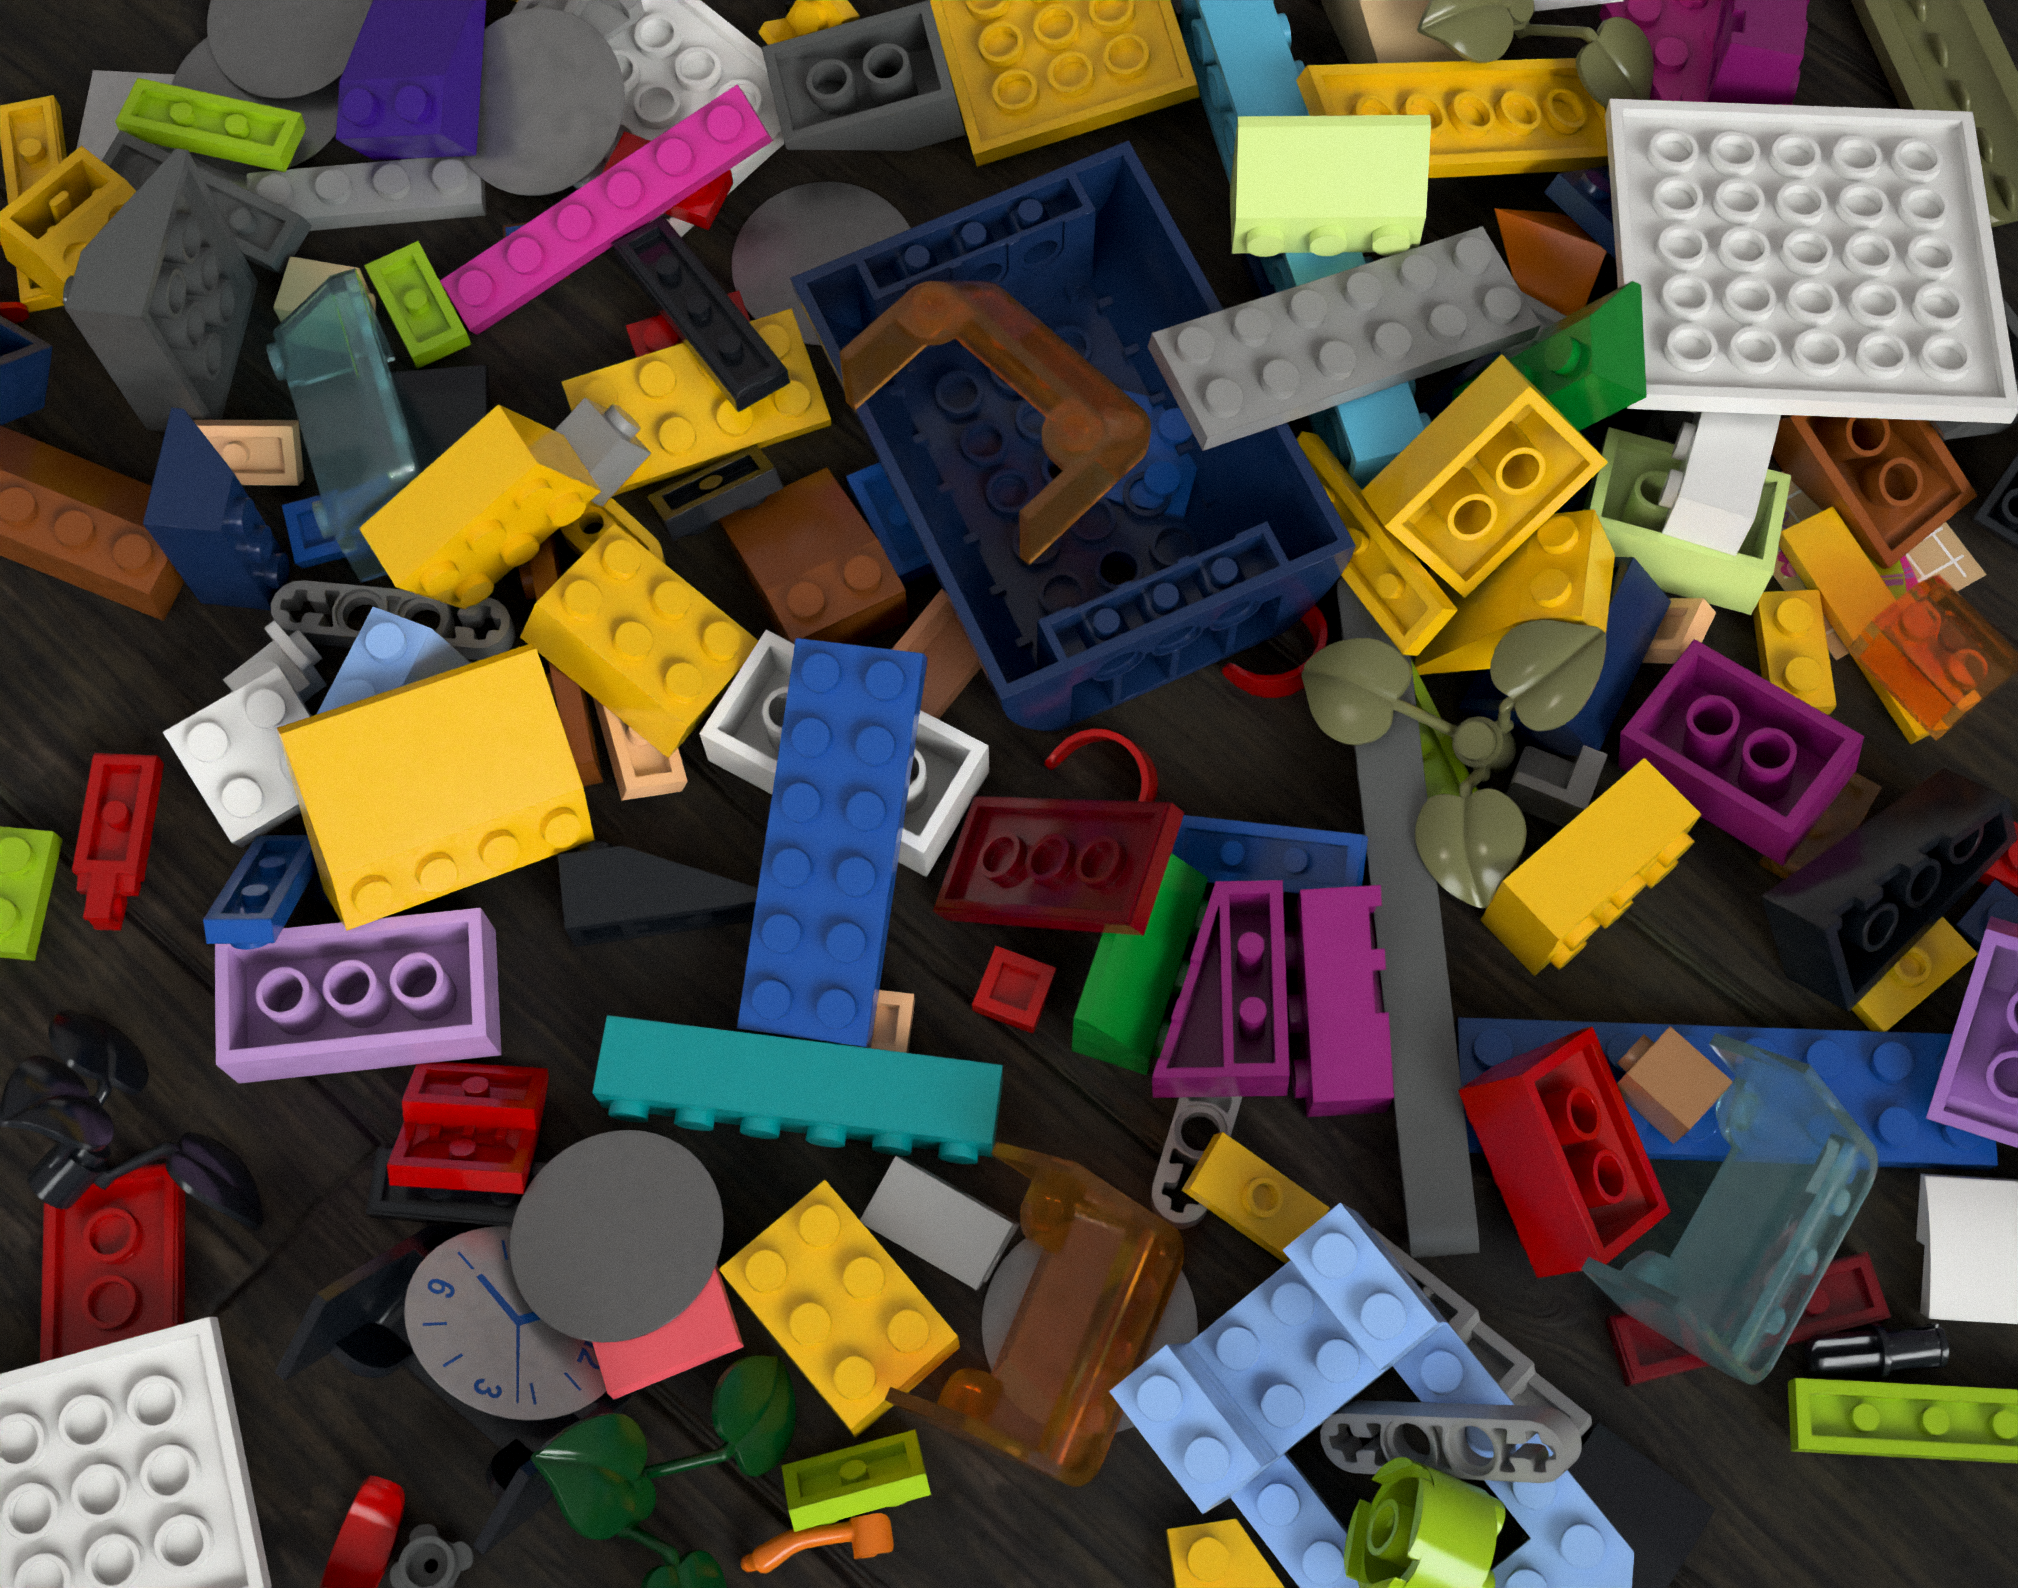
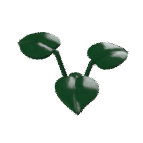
(608, 1489)

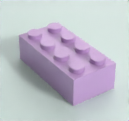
(359, 997)

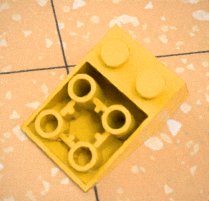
(59, 218)

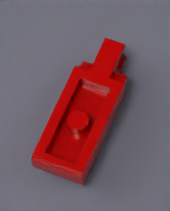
(116, 834)

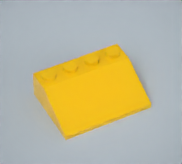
(436, 785)

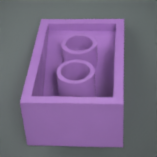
(1981, 1064)

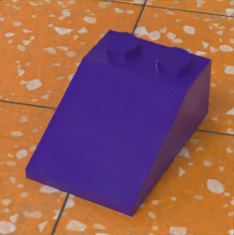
(414, 80)

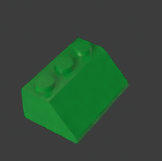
(1587, 360)
(1137, 975)

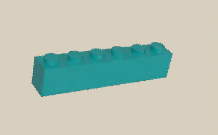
(798, 1088)

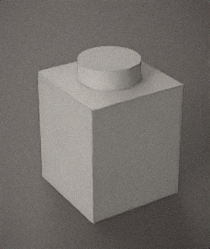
(604, 444)

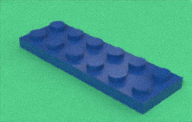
(832, 842)

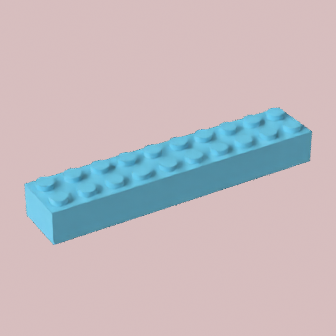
(1248, 70)

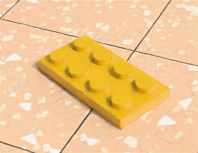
(687, 416)

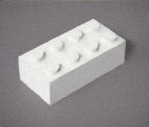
(746, 738)

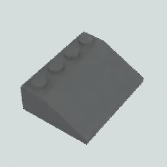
(165, 297)

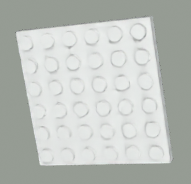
(1810, 260)

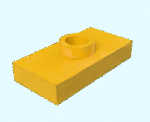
(1914, 977)
(1252, 1195)

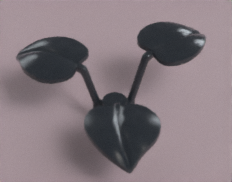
(56, 1103)

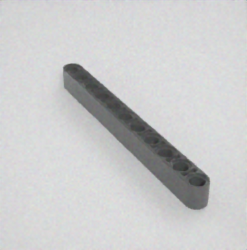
(1416, 979)

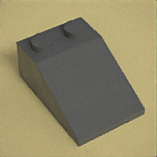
(865, 85)

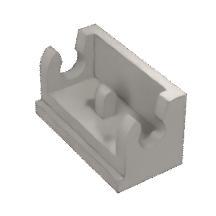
(939, 1222)

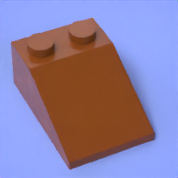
(1881, 476)
(817, 564)

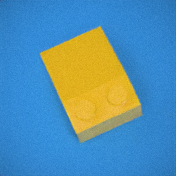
(1553, 575)

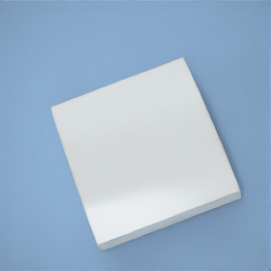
(1969, 1248)

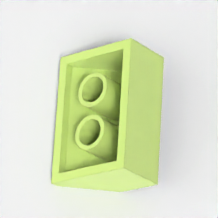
(1329, 184)
(1627, 505)

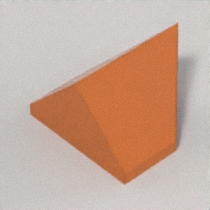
(1550, 257)

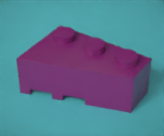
(1233, 1005)

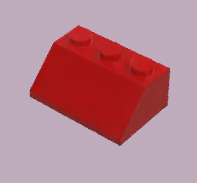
(1565, 1153)

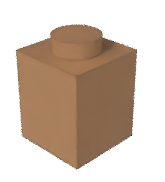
(1670, 1083)

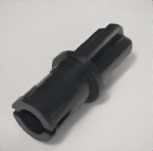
(1877, 1350)

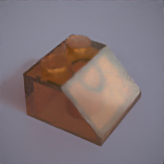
(1935, 655)

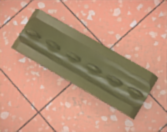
(1954, 60)

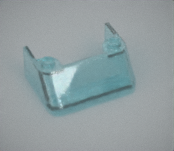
(346, 410)
(1763, 1224)

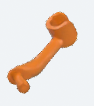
(868, 1534)

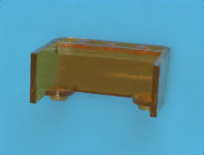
(1089, 422)
(1076, 1330)

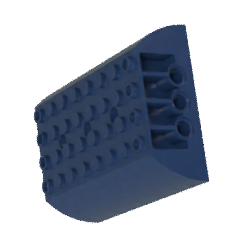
(966, 452)

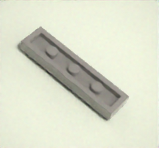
(376, 192)

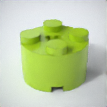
(1423, 1531)

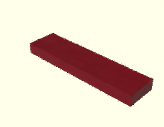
(1842, 1301)

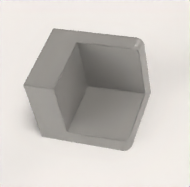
(1555, 786)

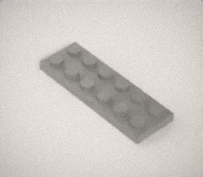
(1342, 337)

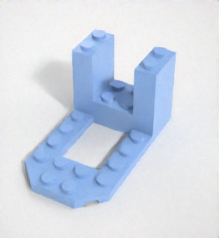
(1298, 1353)

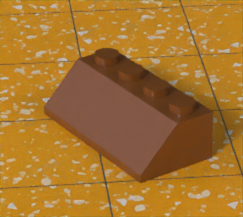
(81, 525)

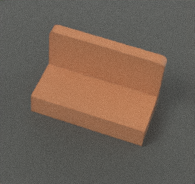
(949, 654)

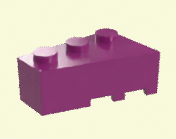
(1757, 51)
(1338, 1003)

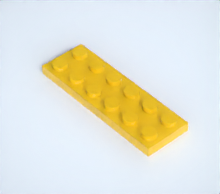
(1481, 114)

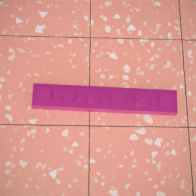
(606, 210)

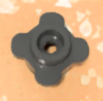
(428, 1545)

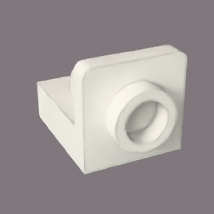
(292, 654)

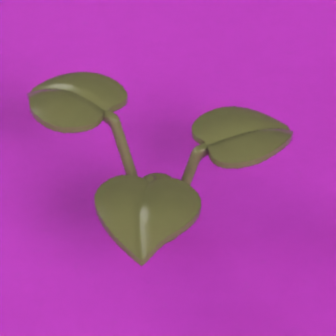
(1611, 65)
(1476, 836)

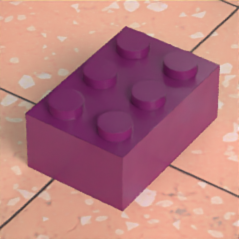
(1742, 750)

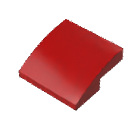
(469, 1127)

